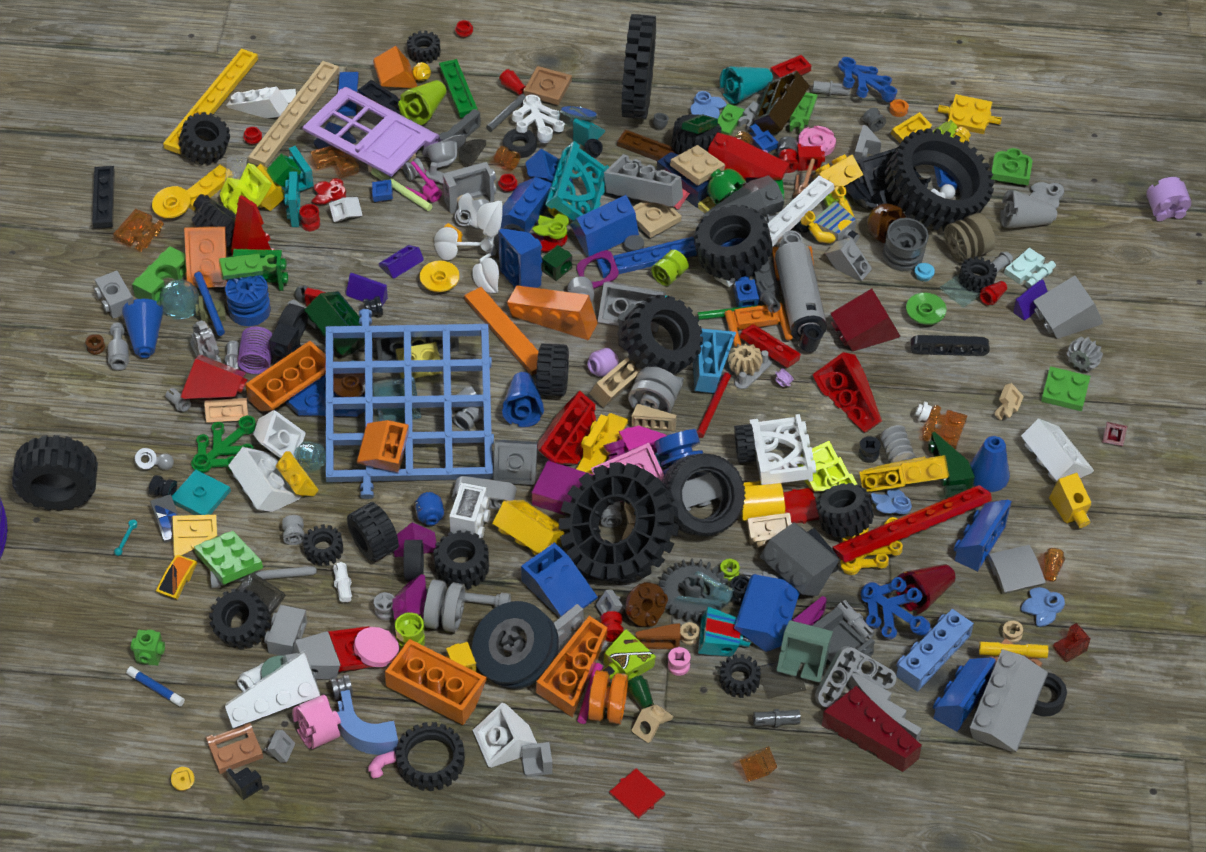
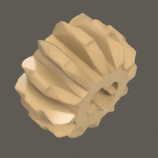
(745, 359)

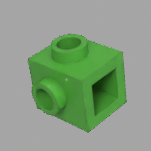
(148, 647)

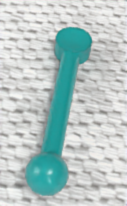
(132, 525)

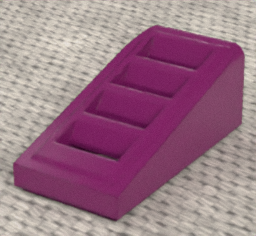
(812, 613)

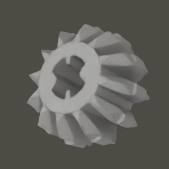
(1084, 354)

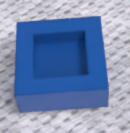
(382, 190)

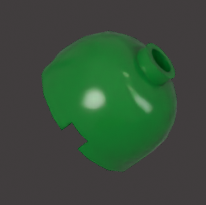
(724, 184)

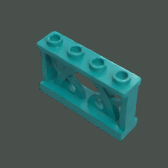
(576, 159)

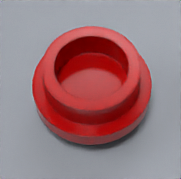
(464, 28)
(252, 135)
(507, 182)

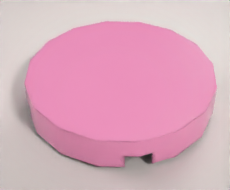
(818, 136)
(376, 646)

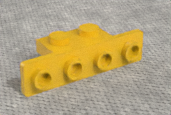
(602, 432)

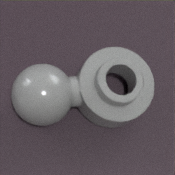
(164, 461)

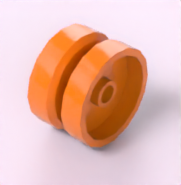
(606, 696)

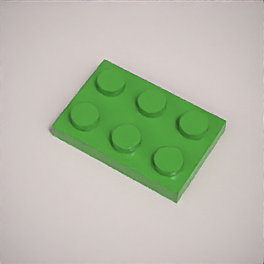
(228, 557)

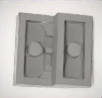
(1016, 569)

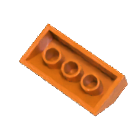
(286, 377)
(435, 681)

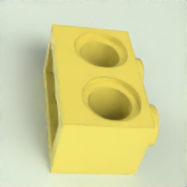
(420, 352)

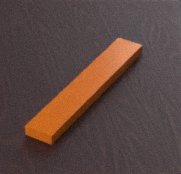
(503, 328)

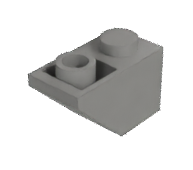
(848, 259)

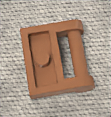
(237, 753)

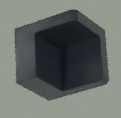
(245, 782)

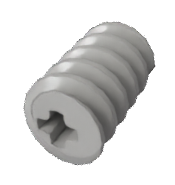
(897, 444)

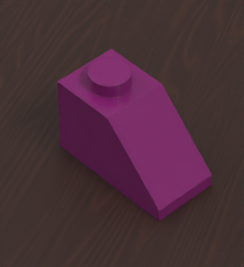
(411, 598)

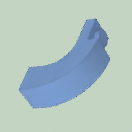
(364, 736)

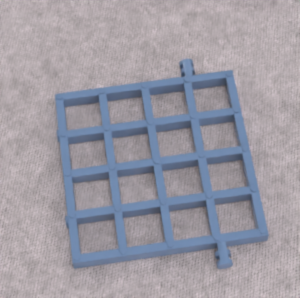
(408, 401)

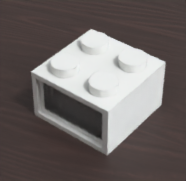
(470, 510)

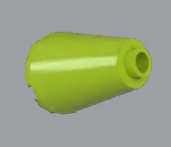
(422, 101)

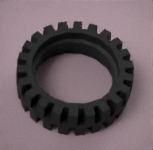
(423, 734)

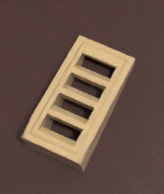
(653, 418)

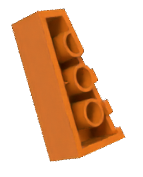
(555, 310)
(571, 669)

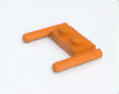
(758, 316)

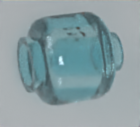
(310, 455)

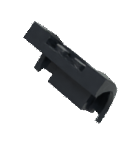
(871, 188)

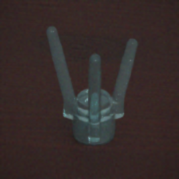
(721, 592)

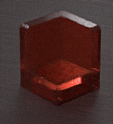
(1074, 644)

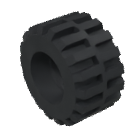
(205, 126)
(684, 140)
(215, 215)
(552, 369)
(844, 510)
(372, 531)
(458, 546)
(228, 607)

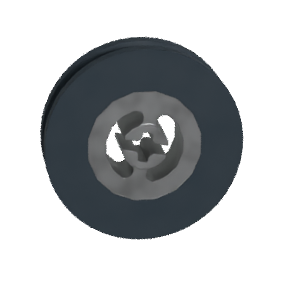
(501, 631)

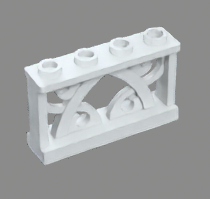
(779, 471)

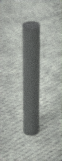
(505, 113)

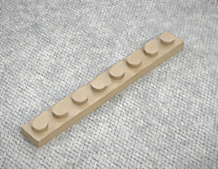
(294, 114)

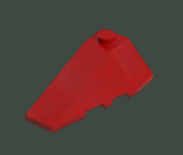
(849, 389)

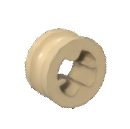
(1013, 625)
(689, 640)

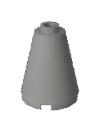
(1025, 211)

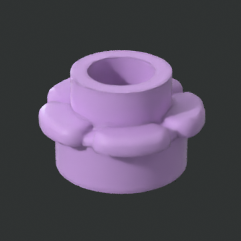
(783, 378)

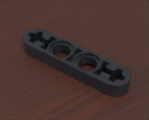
(926, 345)

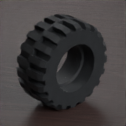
(738, 259)
(676, 320)
(54, 472)

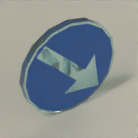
(578, 112)

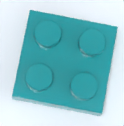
(293, 199)

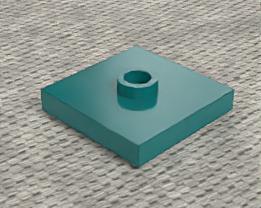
(200, 494)

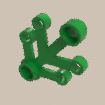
(205, 461)

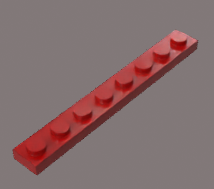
(912, 523)

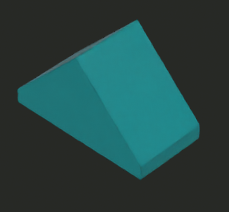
(585, 130)

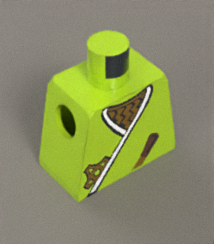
(628, 657)

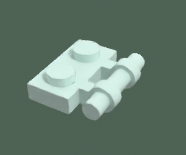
(1025, 265)

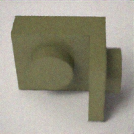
(201, 310)

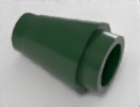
(640, 691)

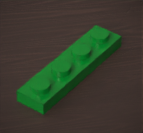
(457, 87)

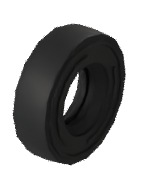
(514, 135)

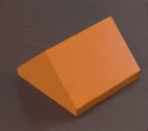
(394, 69)

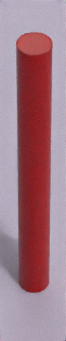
(713, 404)

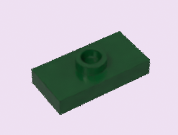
(700, 124)

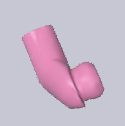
(380, 761)

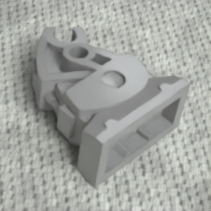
(204, 342)

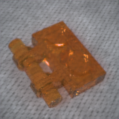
(133, 227)
(951, 428)

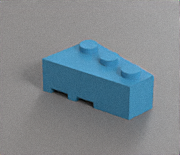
(712, 359)

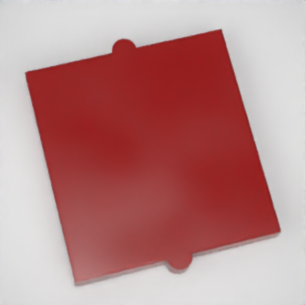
(801, 505)
(637, 793)

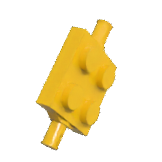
(970, 113)

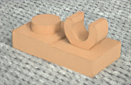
(225, 409)

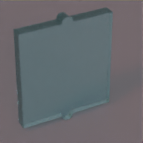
(958, 292)

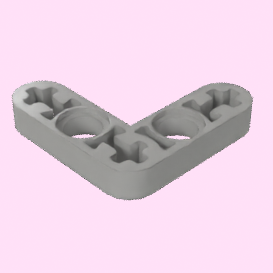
(854, 665)

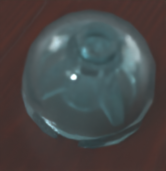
(179, 299)

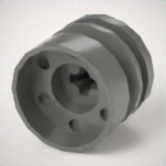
(905, 244)

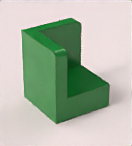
(280, 169)

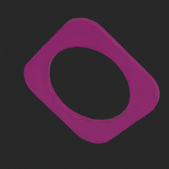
(601, 255)

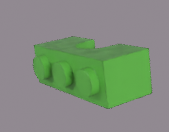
(168, 265)

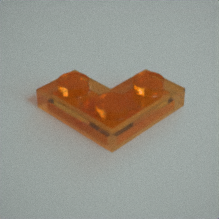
(331, 156)

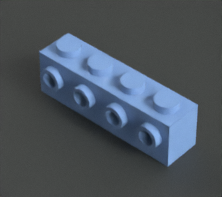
(934, 649)

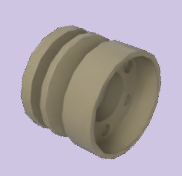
(969, 237)

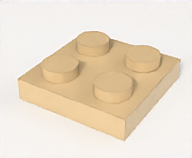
(696, 164)
(655, 217)

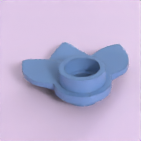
(707, 105)
(892, 502)
(1041, 606)

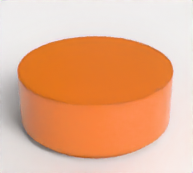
(898, 108)

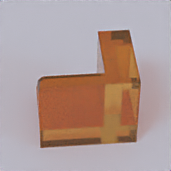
(758, 763)

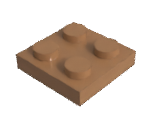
(548, 85)

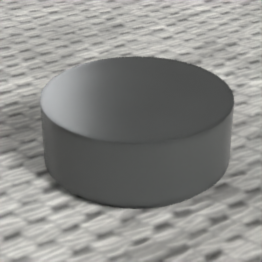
(633, 243)

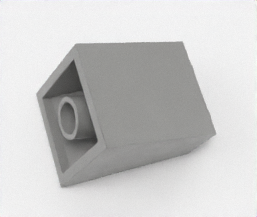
(1067, 309)

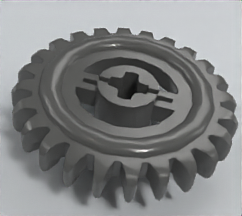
(693, 587)

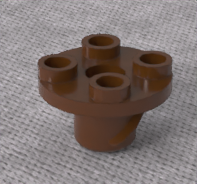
(646, 604)

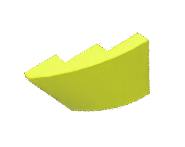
(251, 185)
(829, 469)

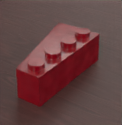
(872, 728)

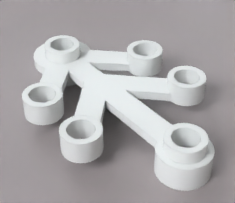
(533, 104)

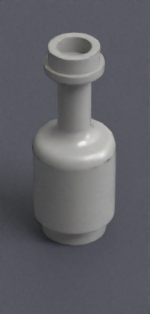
(118, 348)

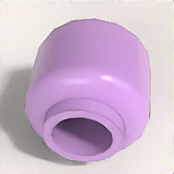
(602, 362)

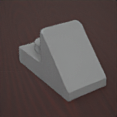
(867, 144)

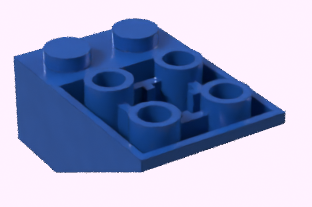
(557, 581)

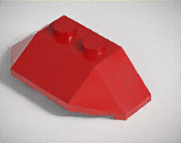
(566, 432)

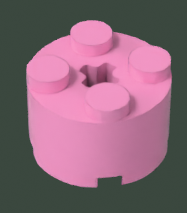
(316, 722)

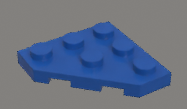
(313, 401)

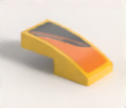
(175, 577)

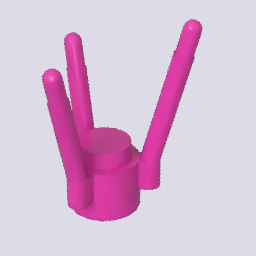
(430, 189)

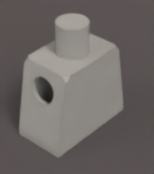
(319, 654)

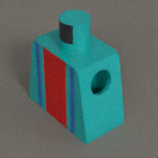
(719, 635)

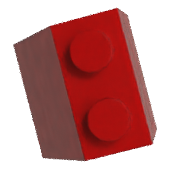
(213, 379)

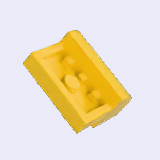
(762, 500)

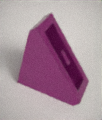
(416, 532)

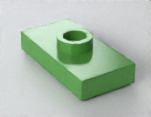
(730, 118)

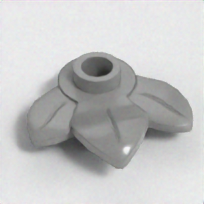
(1044, 192)
(468, 207)

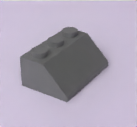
(800, 559)

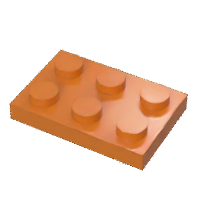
(202, 253)

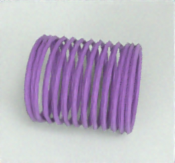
(244, 345)

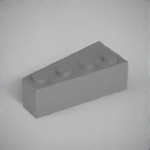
(643, 182)

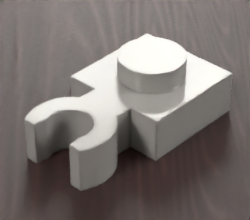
(749, 115)

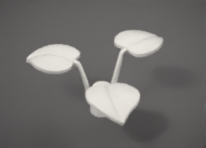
(487, 272)

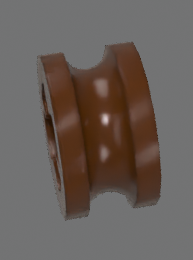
(99, 348)

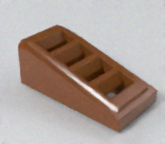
(660, 637)

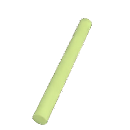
(403, 190)

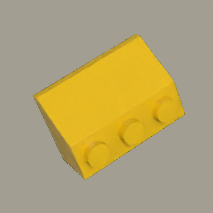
(528, 525)

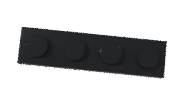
(103, 197)

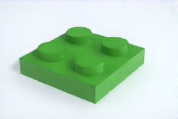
(1065, 388)

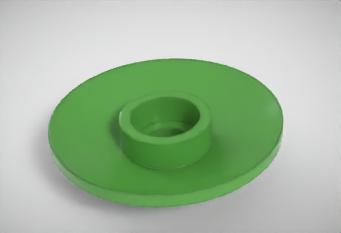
(926, 308)

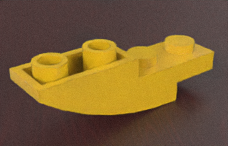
(904, 472)

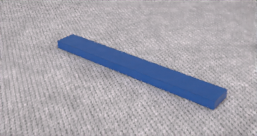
(649, 256)

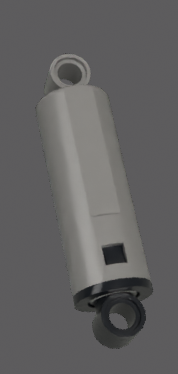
(800, 291)

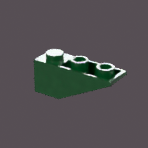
(958, 466)

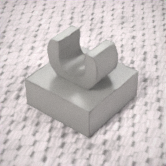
(610, 602)
(280, 746)

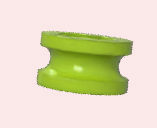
(730, 563)

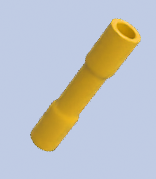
(1028, 650)

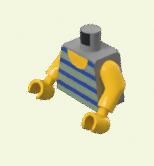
(834, 222)

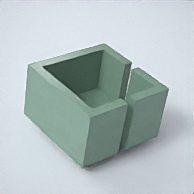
(804, 645)

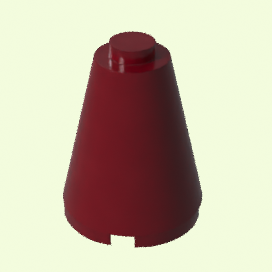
(930, 581)

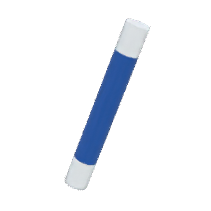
(157, 687)

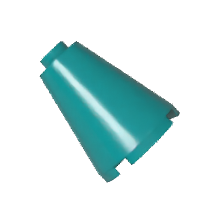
(743, 82)

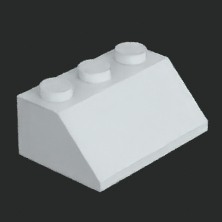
(1055, 450)
(262, 480)

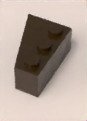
(780, 101)

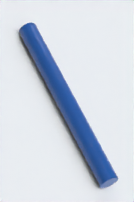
(209, 303)

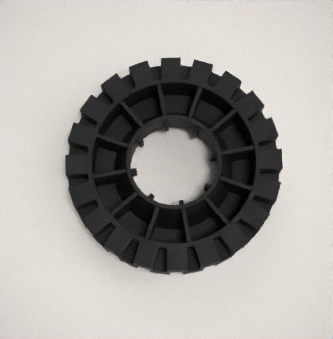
(638, 66)
(648, 537)

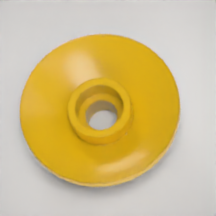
(171, 202)
(439, 276)

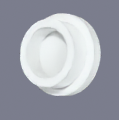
(923, 411)

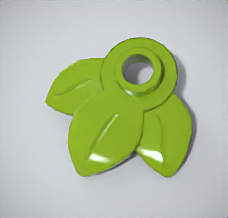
(554, 228)

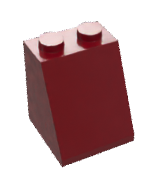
(864, 322)

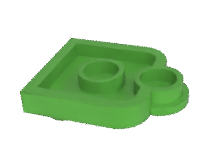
(1012, 167)

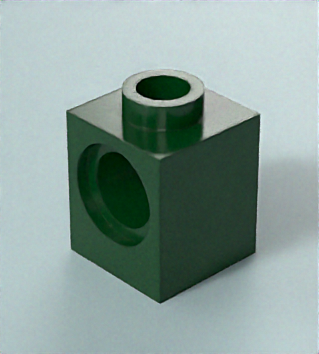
(557, 263)

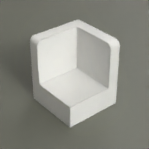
(345, 208)

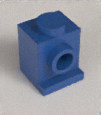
(746, 292)

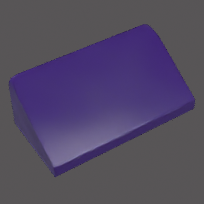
(401, 261)
(362, 288)
(1025, 304)

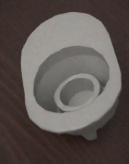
(444, 152)

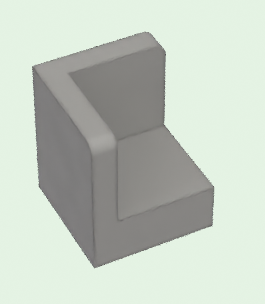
(537, 759)

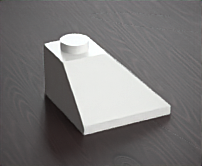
(278, 434)
(503, 736)

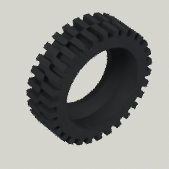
(952, 157)

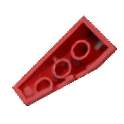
(746, 159)
(248, 227)

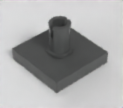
(515, 461)

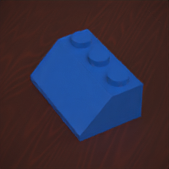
(526, 204)
(606, 226)
(520, 258)
(982, 534)
(766, 611)
(964, 692)

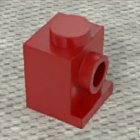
(806, 153)

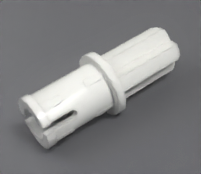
(342, 582)

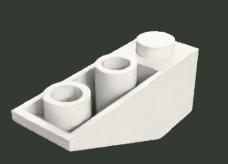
(261, 102)

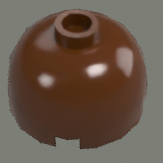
(881, 218)

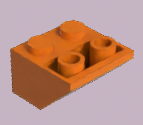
(383, 445)

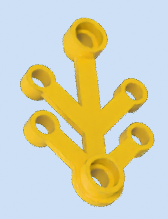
(860, 562)

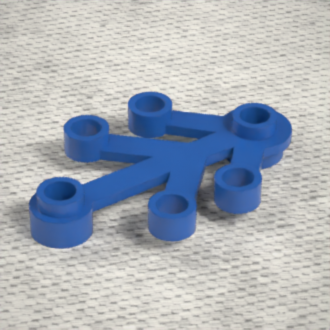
(849, 67)
(891, 606)

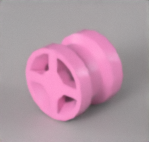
(679, 667)

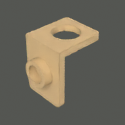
(654, 716)

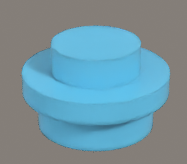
(924, 271)

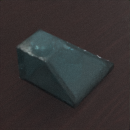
(394, 387)

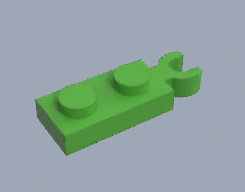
(803, 111)
(245, 266)

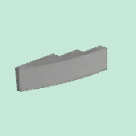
(882, 699)

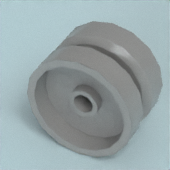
(655, 389)
(444, 605)

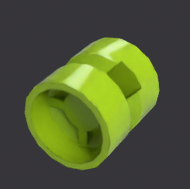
(669, 267)
(409, 627)

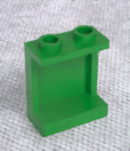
(277, 276)

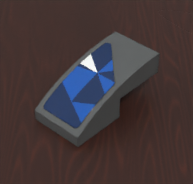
(164, 510)

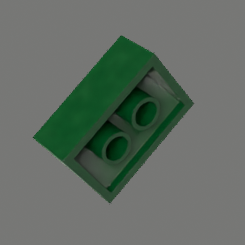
(334, 310)

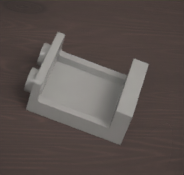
(475, 179)

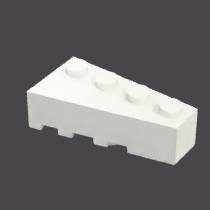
(277, 691)

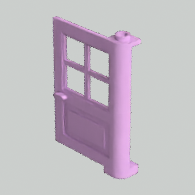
(385, 146)

